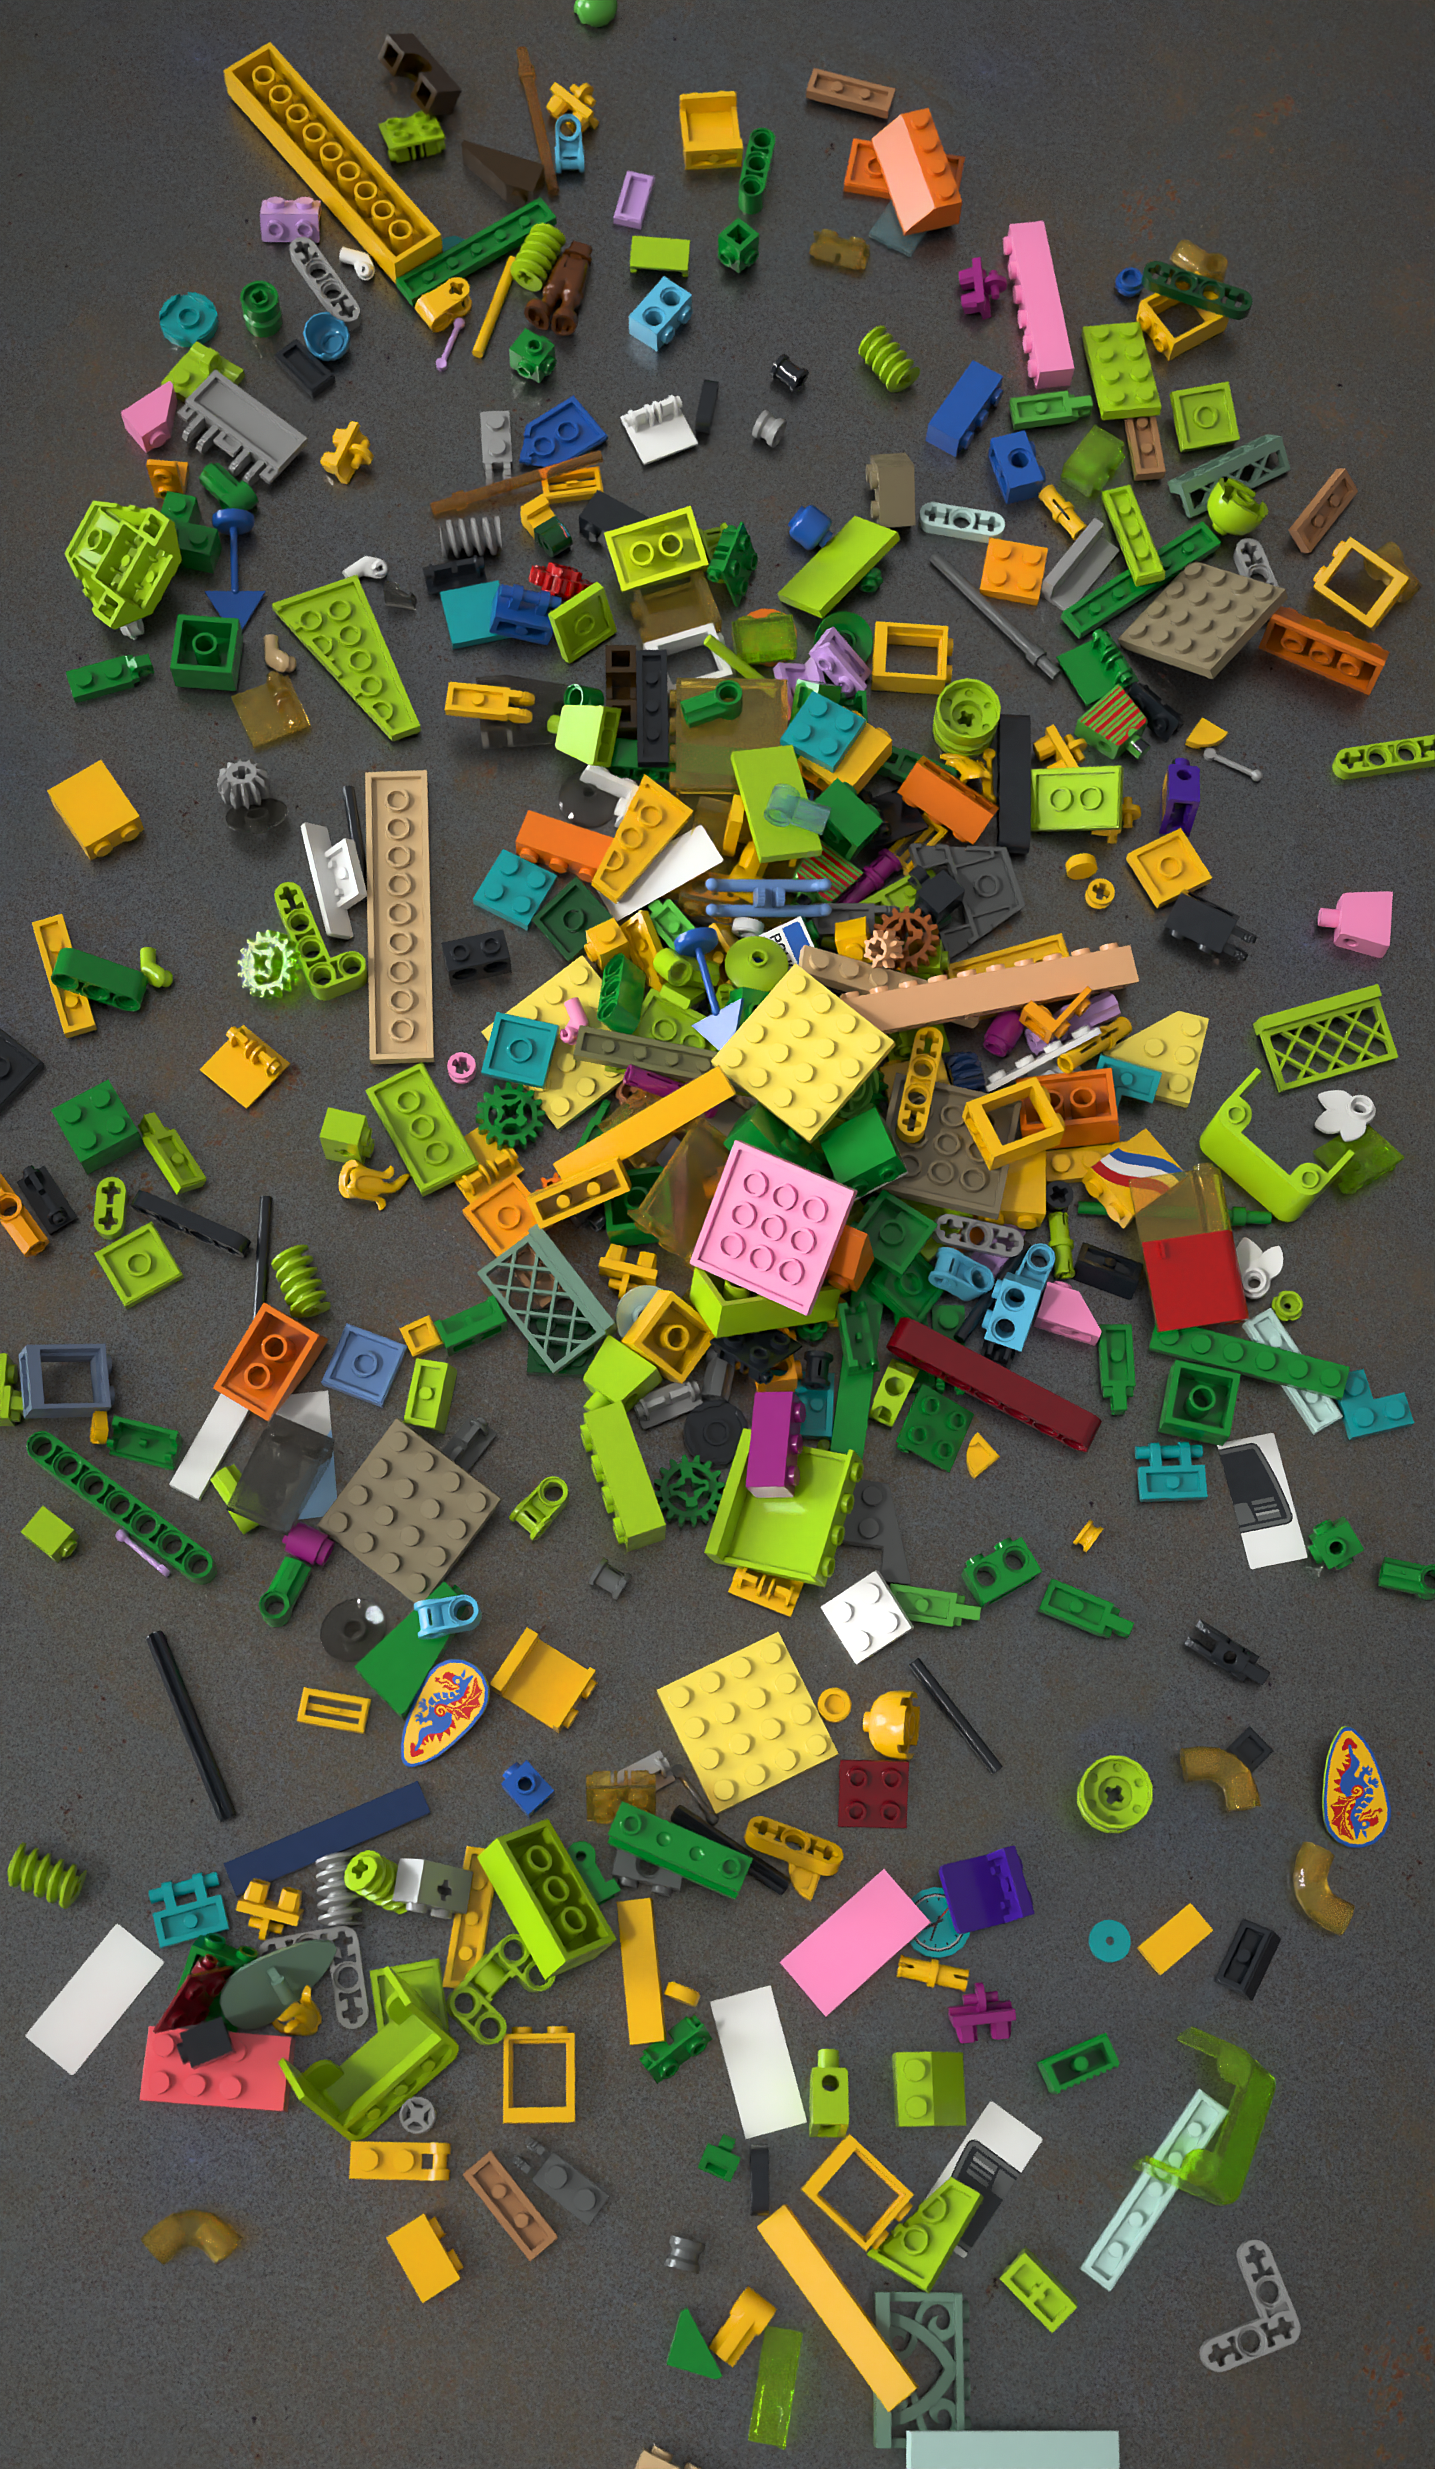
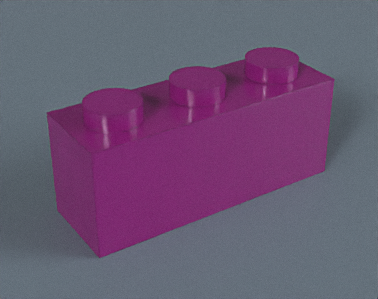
(775, 1444)

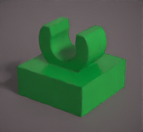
(720, 2160)

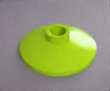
(746, 973)

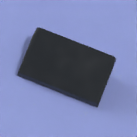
(1107, 1271)
(1248, 1959)

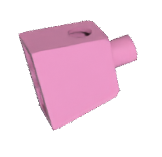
(1361, 922)

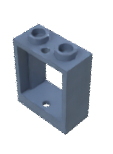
(32, 1383)

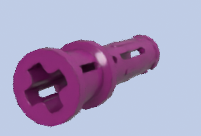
(872, 877)
(656, 1084)

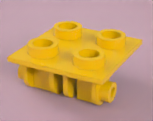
(244, 1066)
(492, 1168)
(766, 1590)

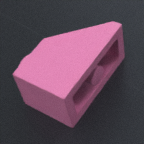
(152, 417)
(1066, 1314)

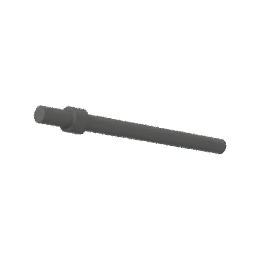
(1034, 653)

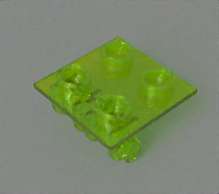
(1372, 1159)

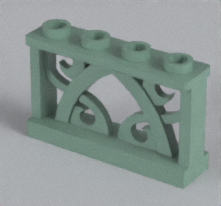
(894, 2324)

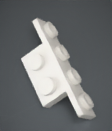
(335, 877)
(1044, 1064)

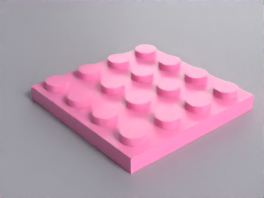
(773, 1227)

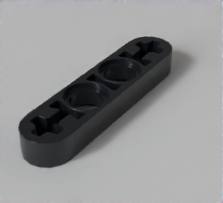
(191, 1223)

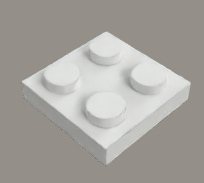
(867, 1617)

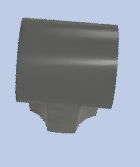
(718, 1377)

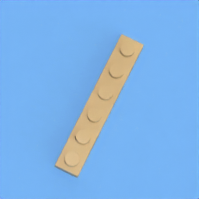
(854, 975)

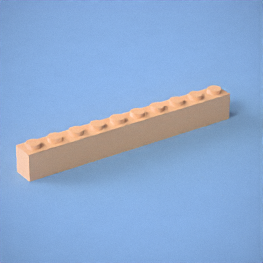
(996, 989)

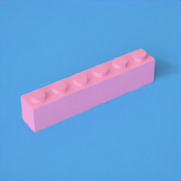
(1039, 305)

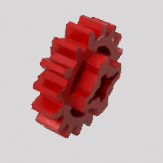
(559, 580)

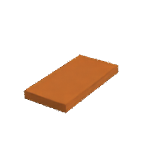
(865, 175)

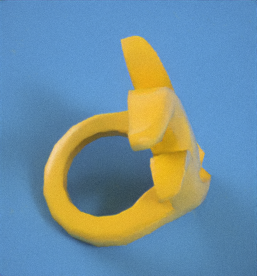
(970, 769)
(368, 1183)
(306, 2016)

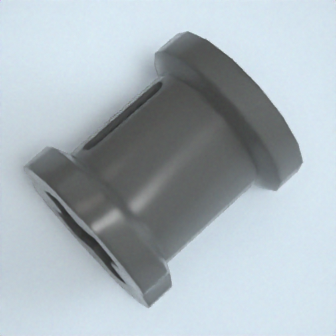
(610, 1578)

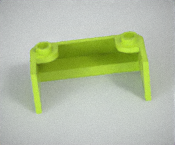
(1253, 1170)
(381, 2072)

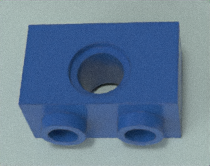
(1015, 482)

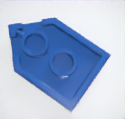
(560, 435)

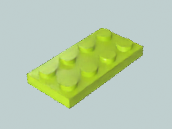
(1121, 371)

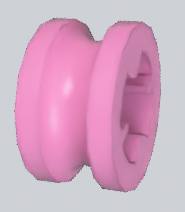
(471, 1065)

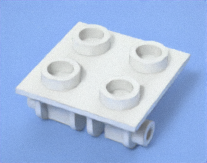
(659, 429)

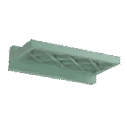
(570, 1282)

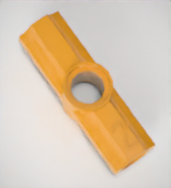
(21, 1224)

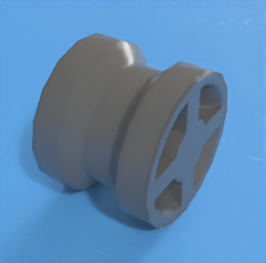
(685, 2254)

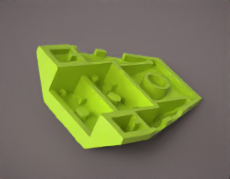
(124, 560)

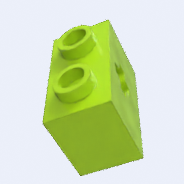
(346, 1136)

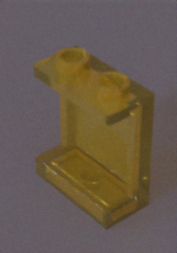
(675, 609)

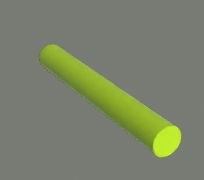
(731, 658)

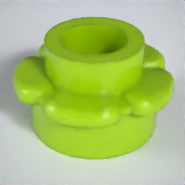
(1291, 1298)

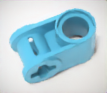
(569, 147)
(958, 1272)
(1032, 1272)
(444, 1616)

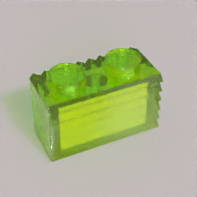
(1092, 460)
(764, 638)

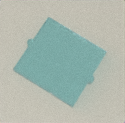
(889, 232)

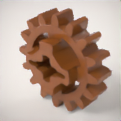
(918, 944)

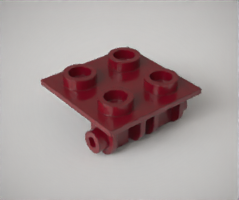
(873, 1793)
(195, 1995)

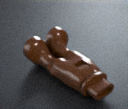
(564, 284)

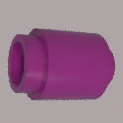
(1003, 1033)
(308, 1544)

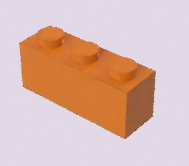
(947, 800)
(561, 845)

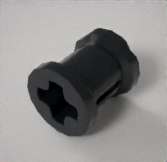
(789, 373)
(1058, 1190)
(817, 1370)

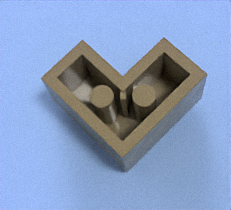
(894, 489)

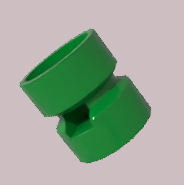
(261, 309)

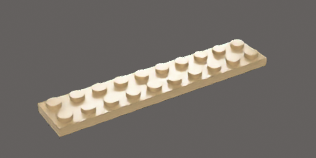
(399, 917)

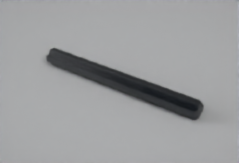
(191, 1726)

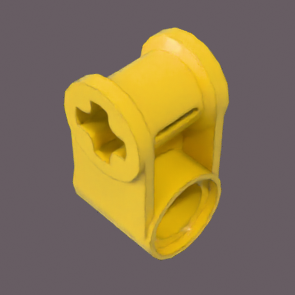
(442, 307)

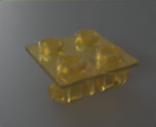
(271, 710)
(605, 1799)

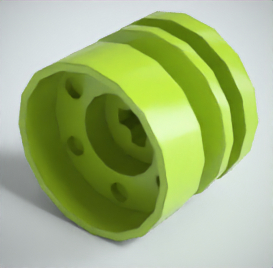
(967, 703)
(1134, 1790)

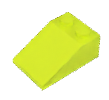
(657, 550)

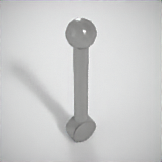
(1210, 754)

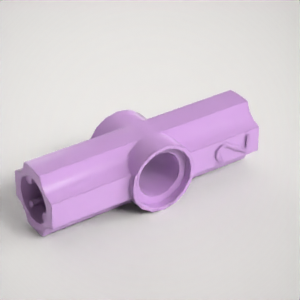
(1101, 1011)

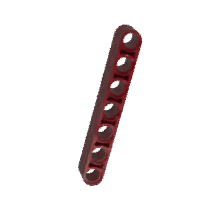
(994, 1384)

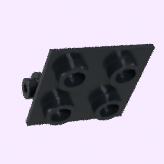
(897, 816)
(756, 1352)

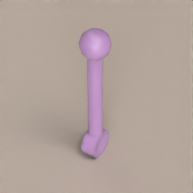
(441, 363)
(123, 1536)

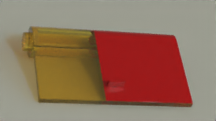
(1188, 1249)

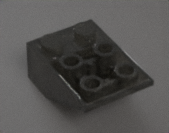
(548, 702)

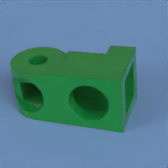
(585, 1860)

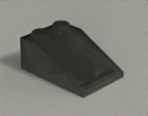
(281, 1474)

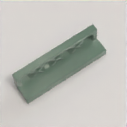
(1227, 463)

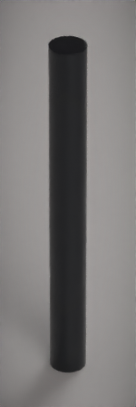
(354, 828)
(262, 1253)
(986, 1300)
(955, 1716)

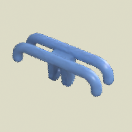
(768, 897)

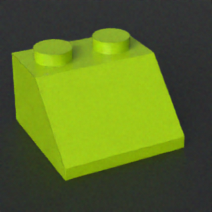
(929, 2089)

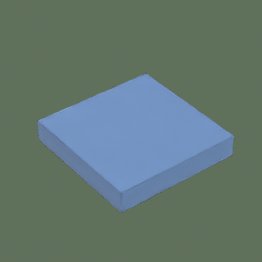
(364, 1365)

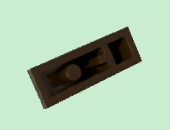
(510, 176)

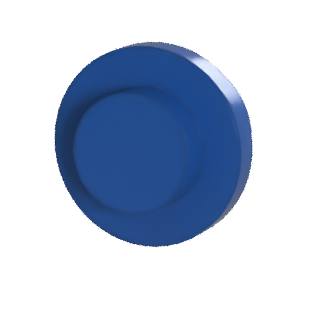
(1129, 282)

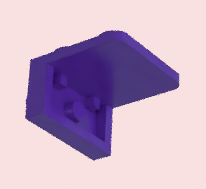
(986, 1890)

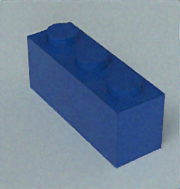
(965, 409)

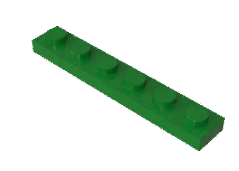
(475, 251)
(1121, 591)
(1253, 1360)

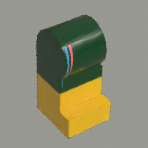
(545, 526)

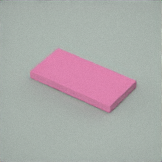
(855, 1942)

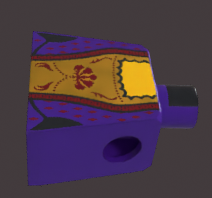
(1179, 786)

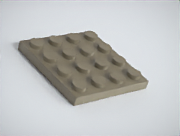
(1203, 619)
(946, 1162)
(409, 1512)

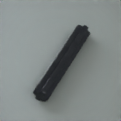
(758, 1868)

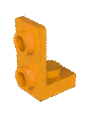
(167, 476)
(1041, 1022)

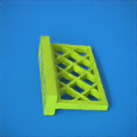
(1318, 1012)

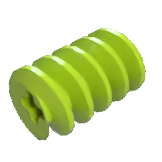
(537, 256)
(887, 360)
(298, 1284)
(45, 1877)
(374, 1879)

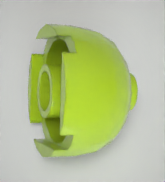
(1234, 509)

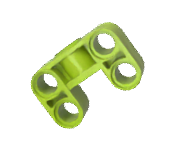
(485, 1981)

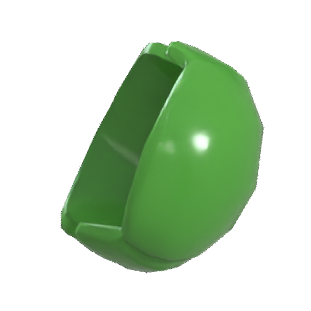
(596, 12)

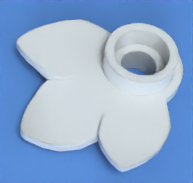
(1342, 1114)
(1259, 1266)

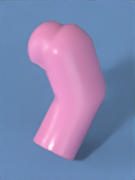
(577, 1018)

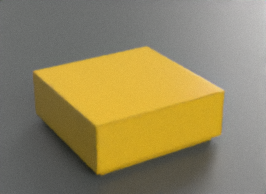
(421, 1337)

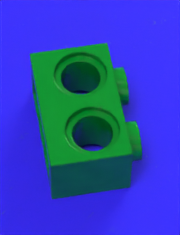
(1005, 1579)

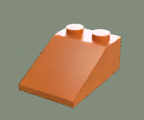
(269, 1362)

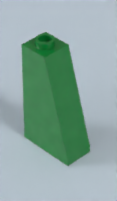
(403, 1660)

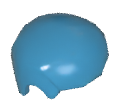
(326, 336)

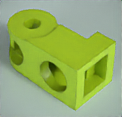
(892, 1392)

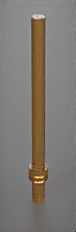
(528, 76)
(460, 499)

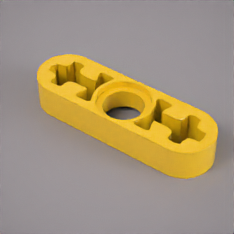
(768, 1845)

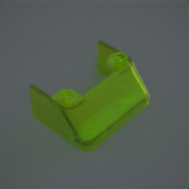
(1221, 2174)

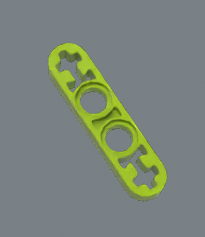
(1389, 752)

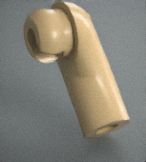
(276, 658)

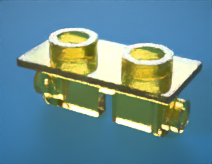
(830, 244)

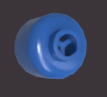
(810, 527)

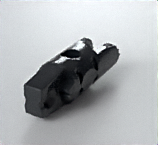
(1240, 1666)

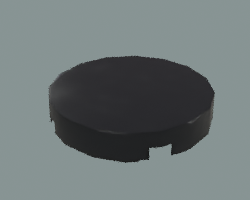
(714, 1431)

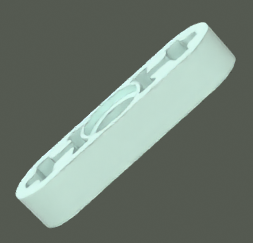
(951, 530)

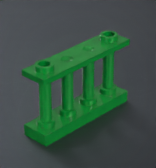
(678, 1850)

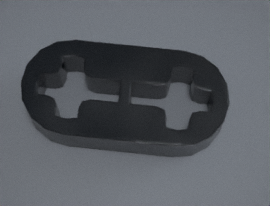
(706, 406)
(759, 2180)

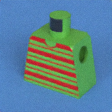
(1114, 726)
(829, 866)

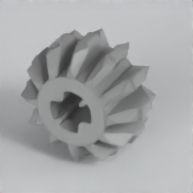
(243, 783)

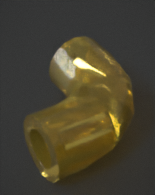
(1225, 1770)
(1313, 1890)
(192, 2229)

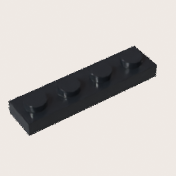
(652, 708)

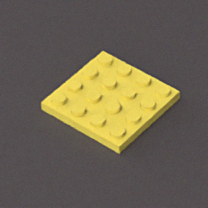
(803, 1053)
(571, 1083)
(747, 1723)

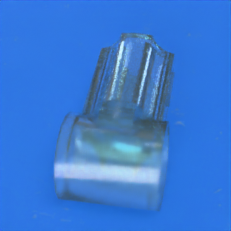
(788, 808)

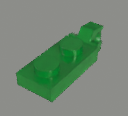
(108, 676)
(1116, 1365)
(1084, 1610)

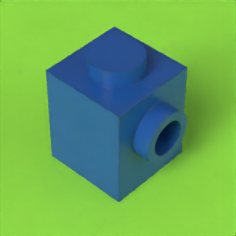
(527, 1788)

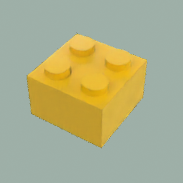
(669, 1336)

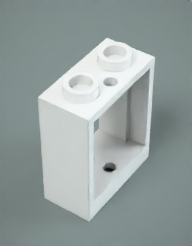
(690, 639)

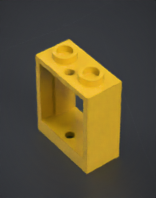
(1162, 338)
(1384, 602)
(910, 635)
(986, 1138)
(525, 2036)
(897, 2209)

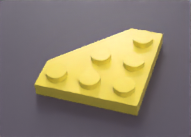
(1170, 1047)

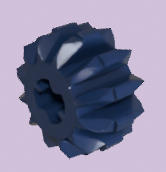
(965, 1071)

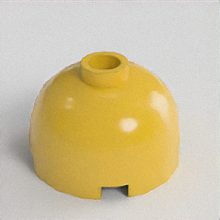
(893, 1724)

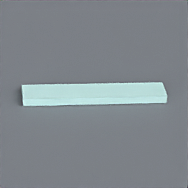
(1149, 2194)
(1012, 2449)

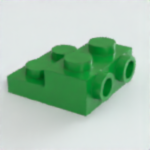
(894, 1232)
(226, 1956)

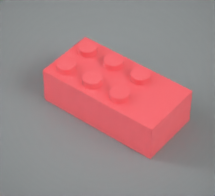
(240, 2080)

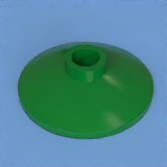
(852, 628)

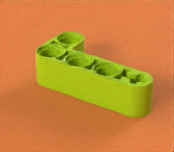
(311, 940)

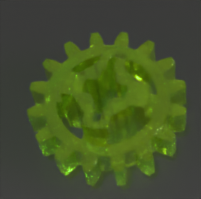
(269, 964)

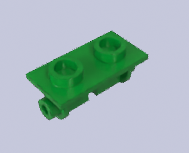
(689, 2040)

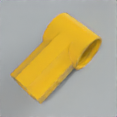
(748, 868)
(746, 2319)

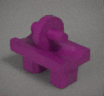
(984, 286)
(982, 2009)

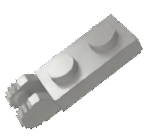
(496, 443)

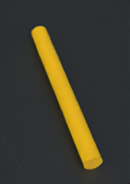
(494, 310)

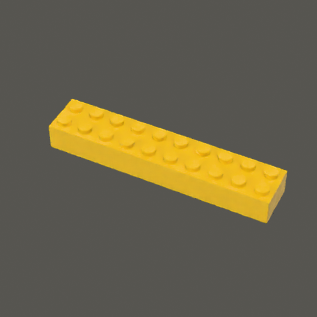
(332, 162)

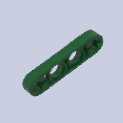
(1194, 295)

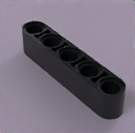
(1014, 783)

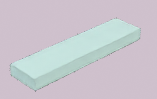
(1315, 1409)

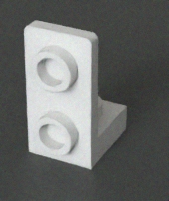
(620, 787)

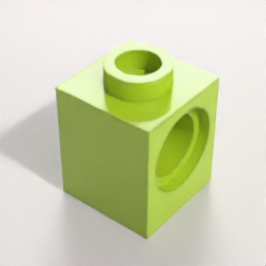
(51, 1534)

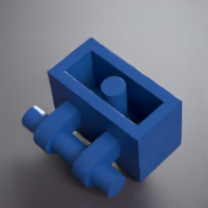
(523, 613)

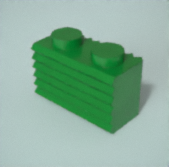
(1078, 2064)

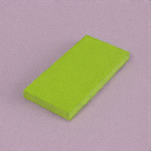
(838, 566)
(756, 776)
(422, 1129)

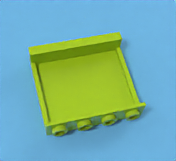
(786, 1534)

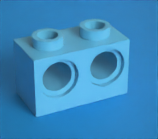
(656, 311)
(1018, 1312)

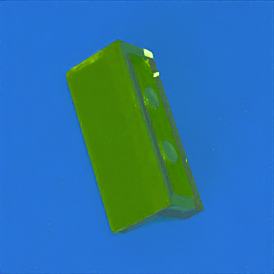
(775, 2386)

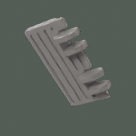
(239, 423)

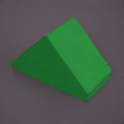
(689, 2349)

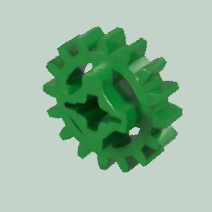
(510, 1103)
(701, 1489)

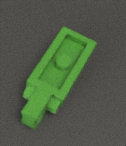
(1048, 409)
(668, 920)
(934, 1605)

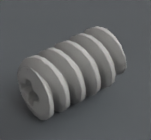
(470, 537)
(338, 1895)

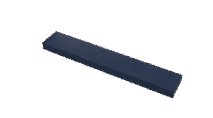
(328, 1837)

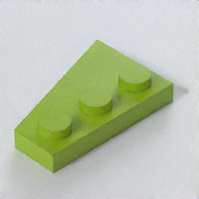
(928, 2238)

